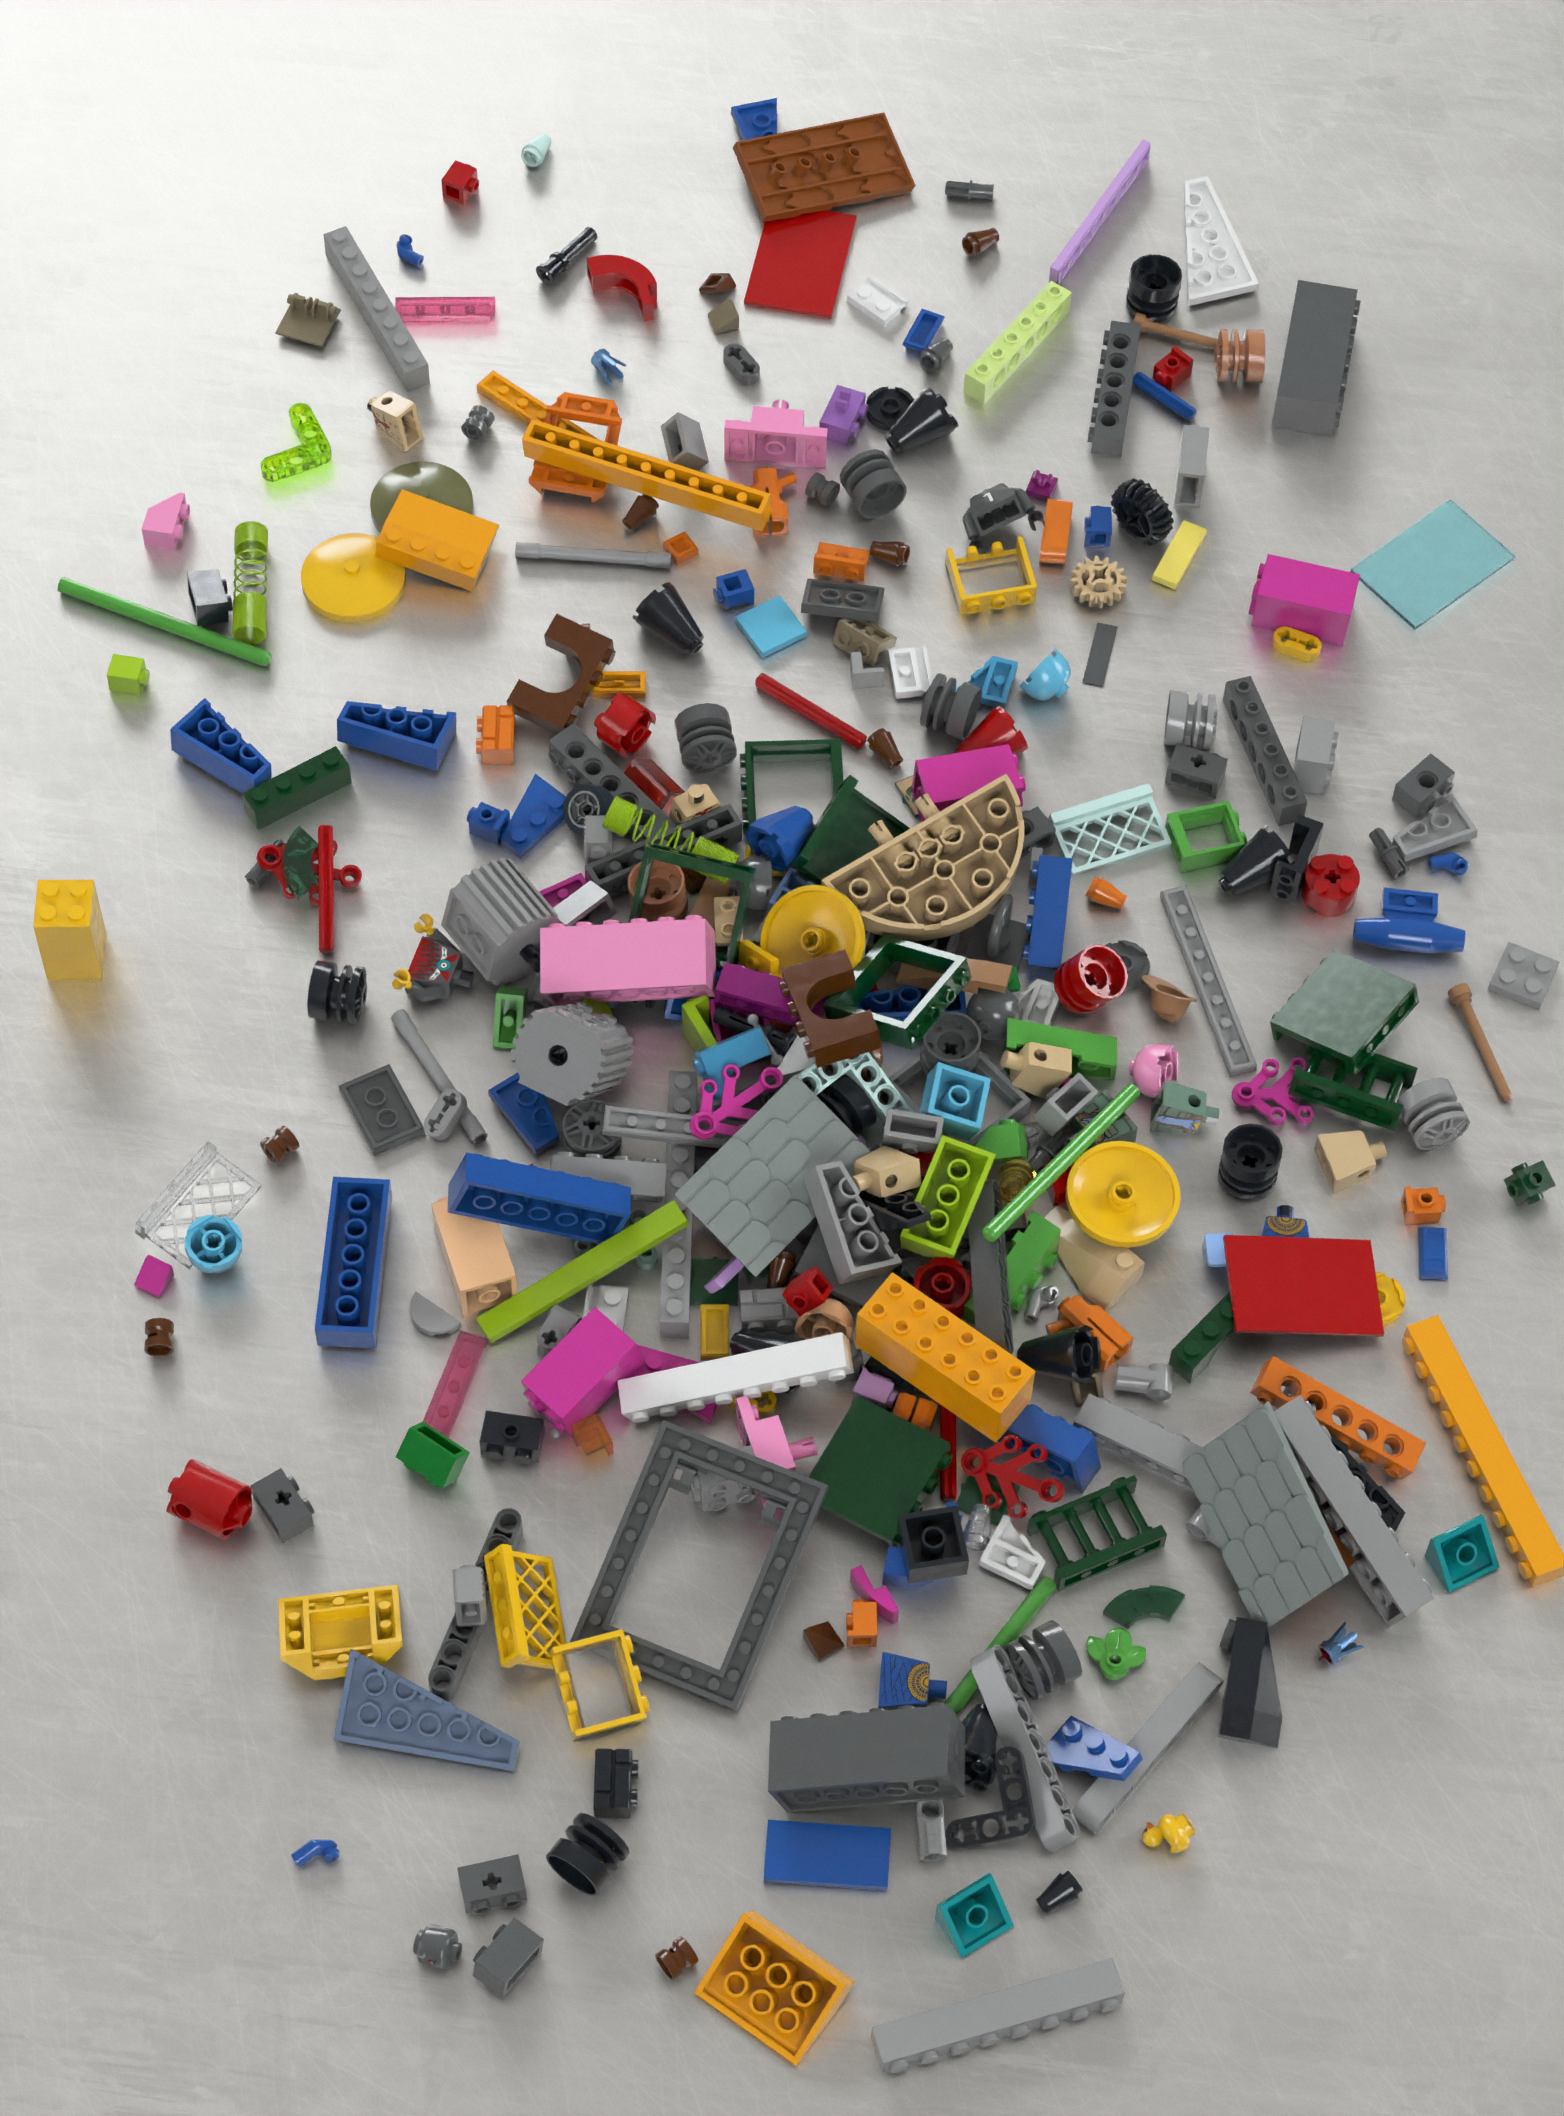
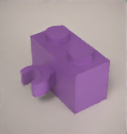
(844, 414)

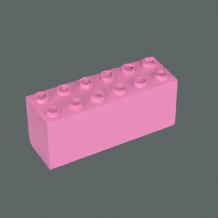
(628, 960)

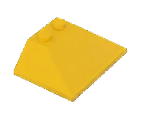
(324, 1628)

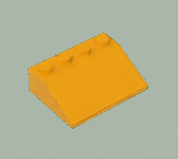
(436, 540)
(774, 1986)

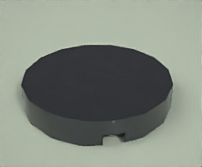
(887, 406)

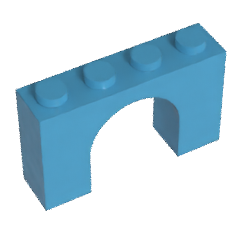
(735, 1050)

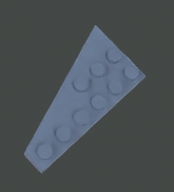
(400, 1716)

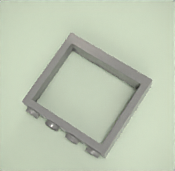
(999, 1083)

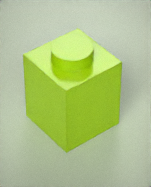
(127, 674)

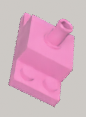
(776, 438)
(769, 1440)

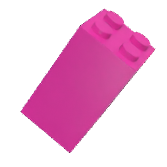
(1303, 598)
(960, 774)
(581, 1371)

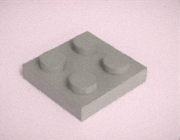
(1523, 975)

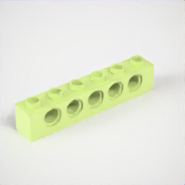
(1017, 342)

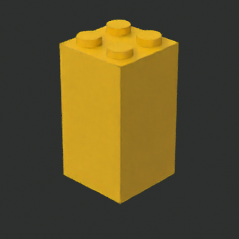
(70, 929)

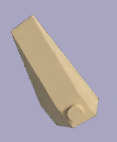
(1098, 1269)

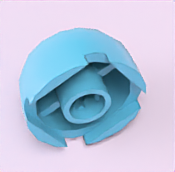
(1048, 678)
(213, 1244)

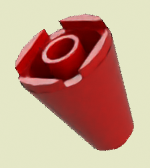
(994, 731)

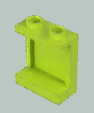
(696, 1023)

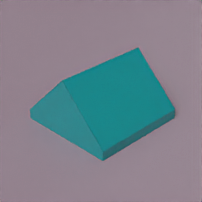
(1462, 1553)
(973, 1915)

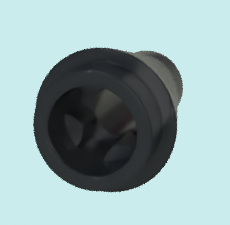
(1059, 1892)

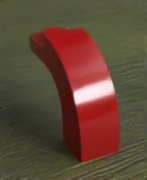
(624, 274)

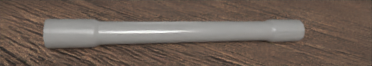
(537, 551)
(409, 1032)

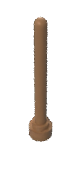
(1147, 325)
(1461, 996)

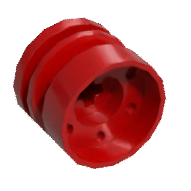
(1090, 979)

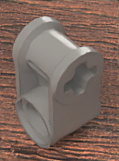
(556, 1327)

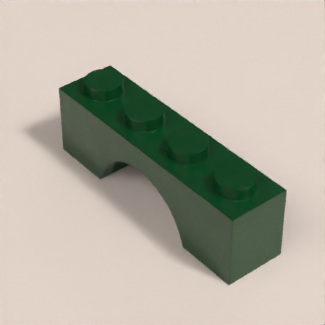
(1203, 1341)

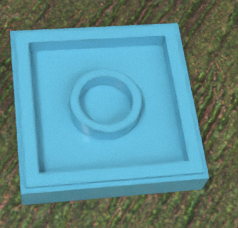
(771, 626)

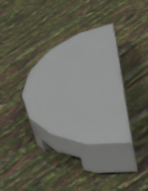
(431, 1318)

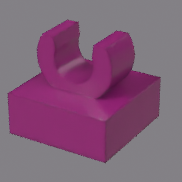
(1041, 486)

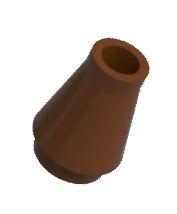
(978, 241)
(640, 511)
(891, 552)
(883, 745)
(781, 1269)

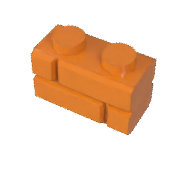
(497, 734)

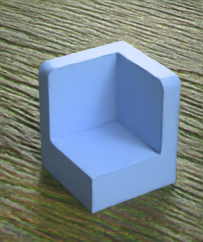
(1214, 1249)

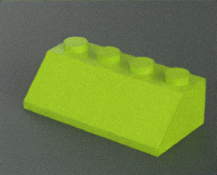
(949, 1196)

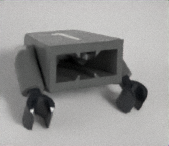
(996, 509)

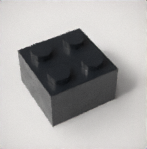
(932, 1544)

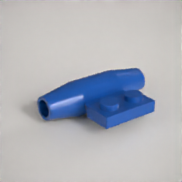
(1409, 925)

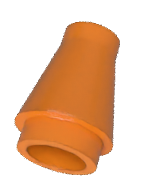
(1105, 893)

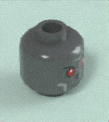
(437, 1946)

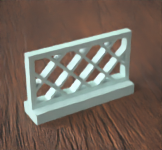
(1103, 808)

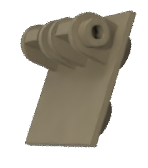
(308, 319)

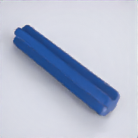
(1164, 396)

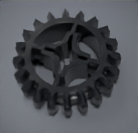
(1142, 511)

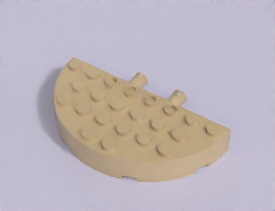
(940, 871)

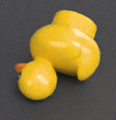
(1175, 1830)

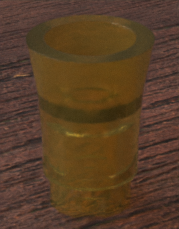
(1016, 1172)

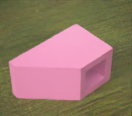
(165, 522)

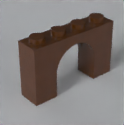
(561, 709)
(827, 1038)

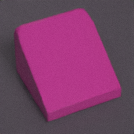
(154, 1276)

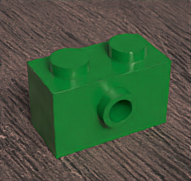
(432, 1455)

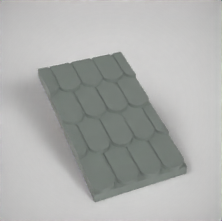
(754, 1185)
(1265, 1517)

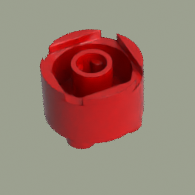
(624, 725)
(1330, 884)
(945, 1283)

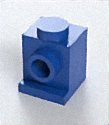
(1098, 527)
(734, 589)
(488, 822)

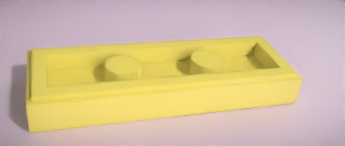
(1179, 554)

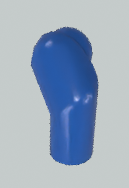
(406, 251)
(1450, 861)
(316, 1847)

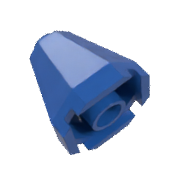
(780, 836)

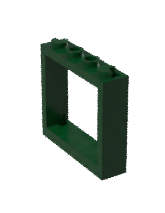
(786, 751)
(703, 864)
(875, 964)

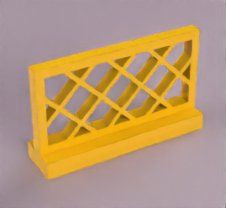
(508, 1607)

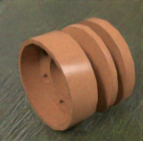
(1240, 356)
(665, 892)

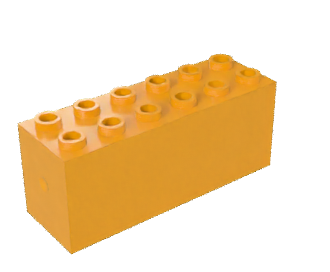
(944, 1357)

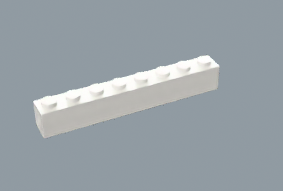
(735, 1377)

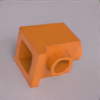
(1422, 1205)
(862, 1624)

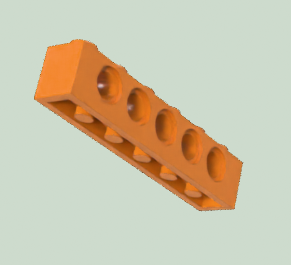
(1405, 1446)

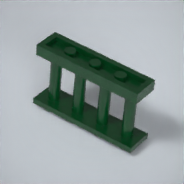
(1351, 1101)
(1095, 1560)

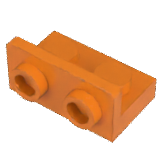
(841, 561)

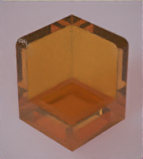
(592, 1435)

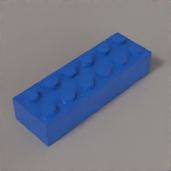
(538, 1199)
(353, 1262)

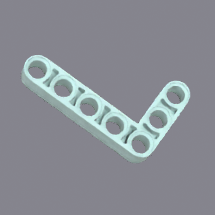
(852, 1069)

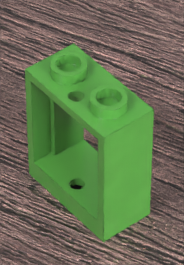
(1198, 817)

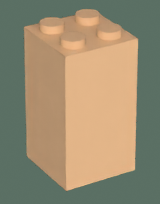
(474, 1259)

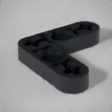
(1011, 1808)

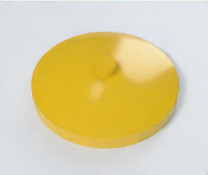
(348, 580)
(812, 925)
(1122, 1194)

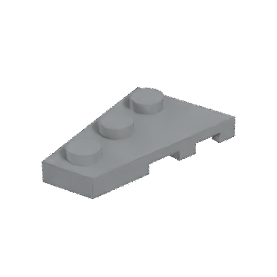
(1436, 831)

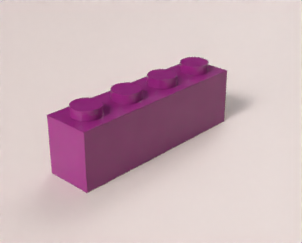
(756, 994)

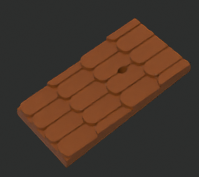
(823, 167)

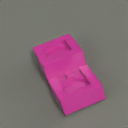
(885, 1604)

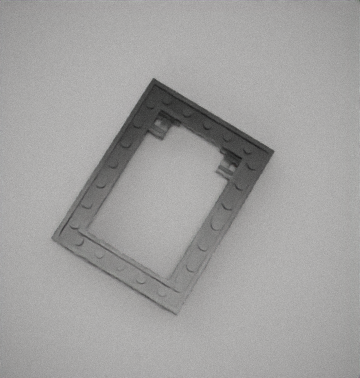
(783, 1489)

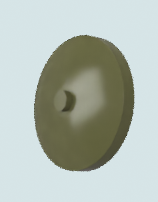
(424, 479)

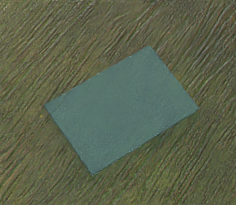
(1432, 564)

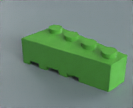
(1092, 1053)
(1026, 1261)

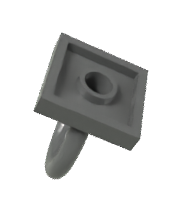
(998, 937)

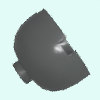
(761, 883)
(991, 1012)

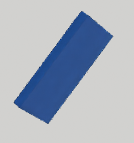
(827, 1855)

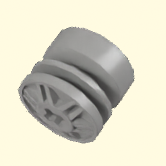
(1190, 719)
(1433, 1113)

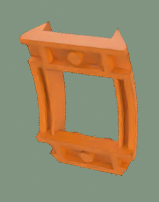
(581, 409)

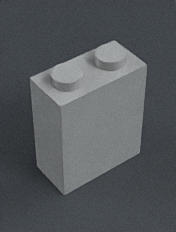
(1191, 466)

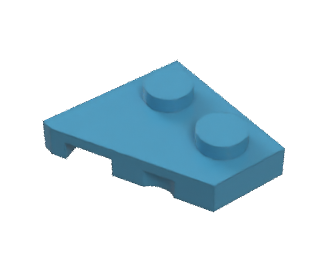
(995, 680)

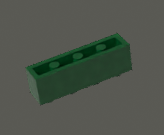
(296, 788)

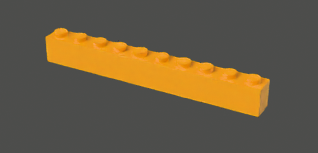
(647, 475)
(1484, 1451)

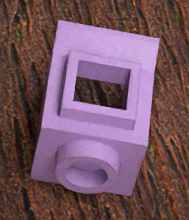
(875, 1389)

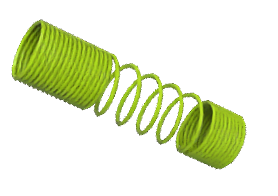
(250, 607)
(623, 814)

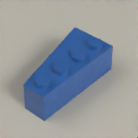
(218, 749)
(1049, 911)
(1069, 1448)

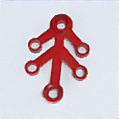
(277, 868)
(1007, 1473)

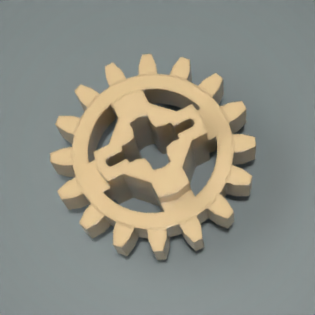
(1098, 582)

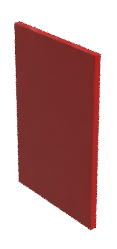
(801, 263)
(1303, 1286)

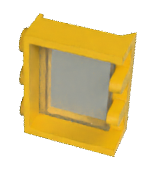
(992, 578)
(599, 1683)

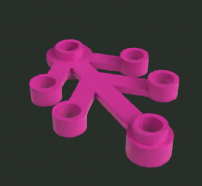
(1277, 1093)
(730, 1106)

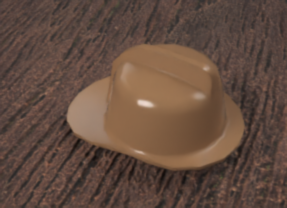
(1167, 999)

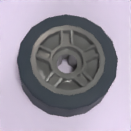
(579, 805)

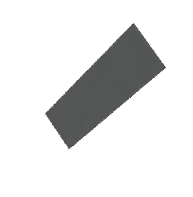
(1100, 654)

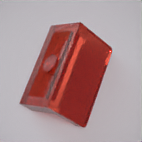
(652, 781)

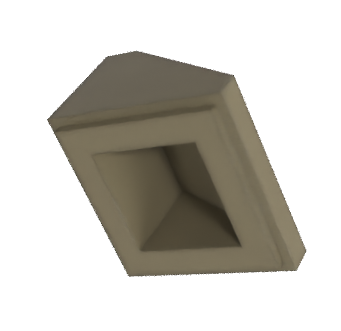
(724, 317)
(1081, 1391)

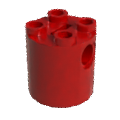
(210, 1500)

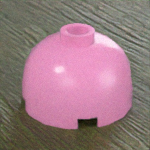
(1153, 1067)

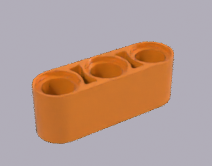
(1056, 531)

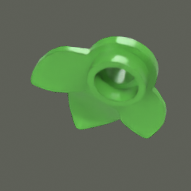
(1115, 1649)

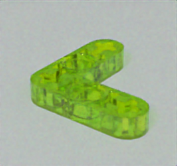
(306, 451)

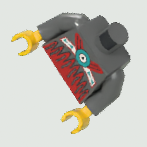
(434, 967)

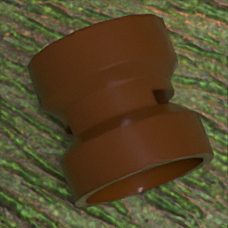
(278, 1145)
(159, 1337)
(676, 1958)

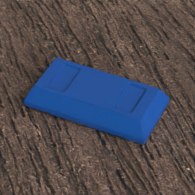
(923, 330)
(1433, 1253)

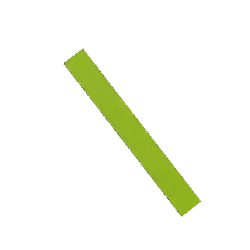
(582, 1271)

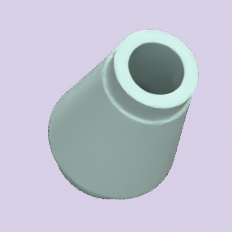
(536, 150)

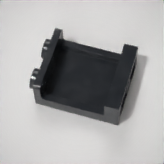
(1304, 843)

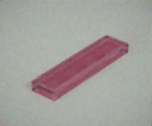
(446, 309)
(455, 1382)

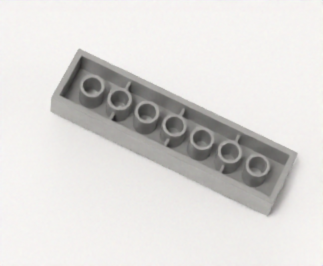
(1380, 1564)

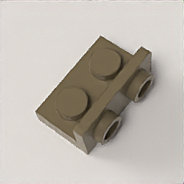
(863, 637)

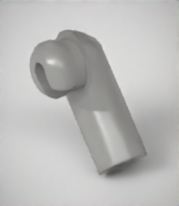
(1039, 1299)

